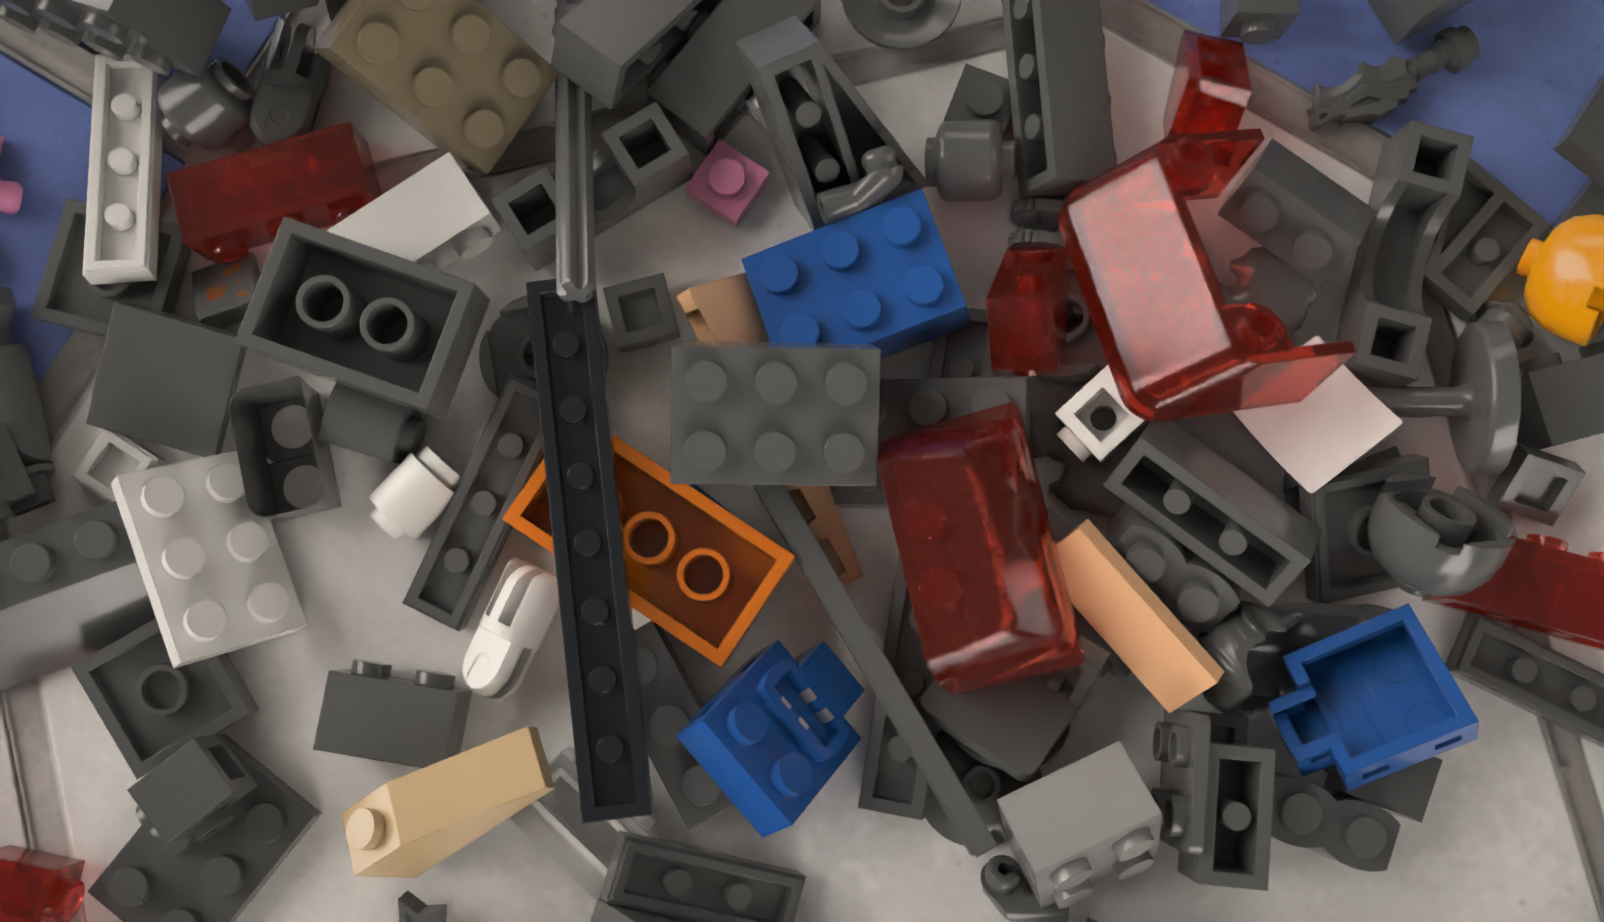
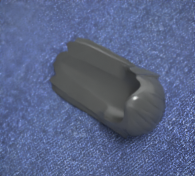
(1255, 638)

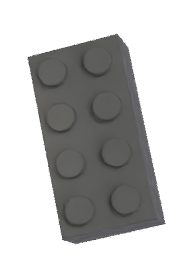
(151, 31)

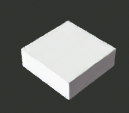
(113, 456)

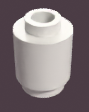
(414, 494)

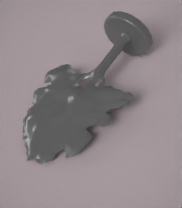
(1479, 401)

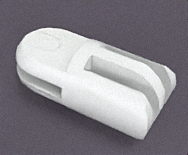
(511, 630)

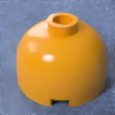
(1567, 279)

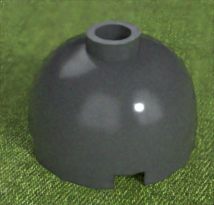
(1437, 539)

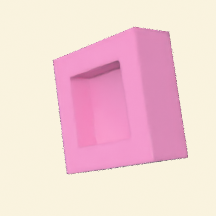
(727, 183)

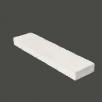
(123, 174)

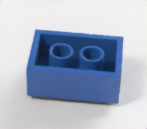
(861, 281)

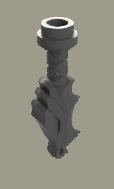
(1380, 89)

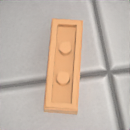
(1134, 619)

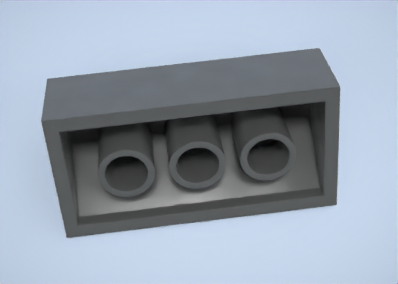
(67, 594)

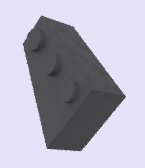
(815, 116)

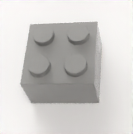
(1082, 826)

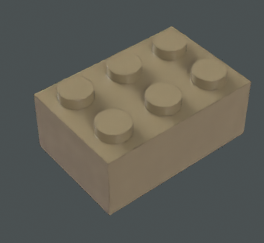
(442, 71)

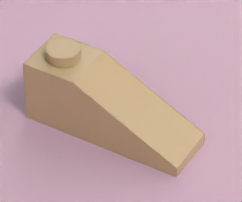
(445, 806)

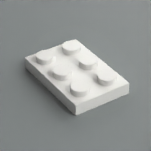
(206, 558)

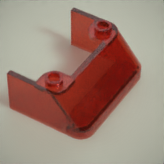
(1158, 299)

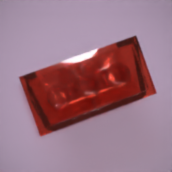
(978, 550)

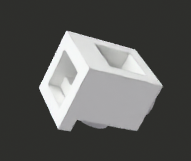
(1077, 413)

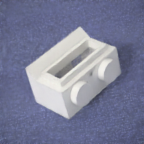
(558, 830)

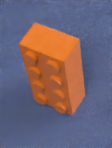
(685, 555)

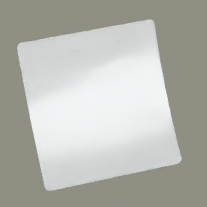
(1324, 430)

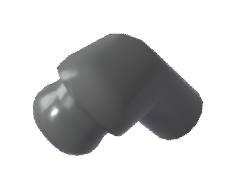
(881, 179)
(1013, 894)

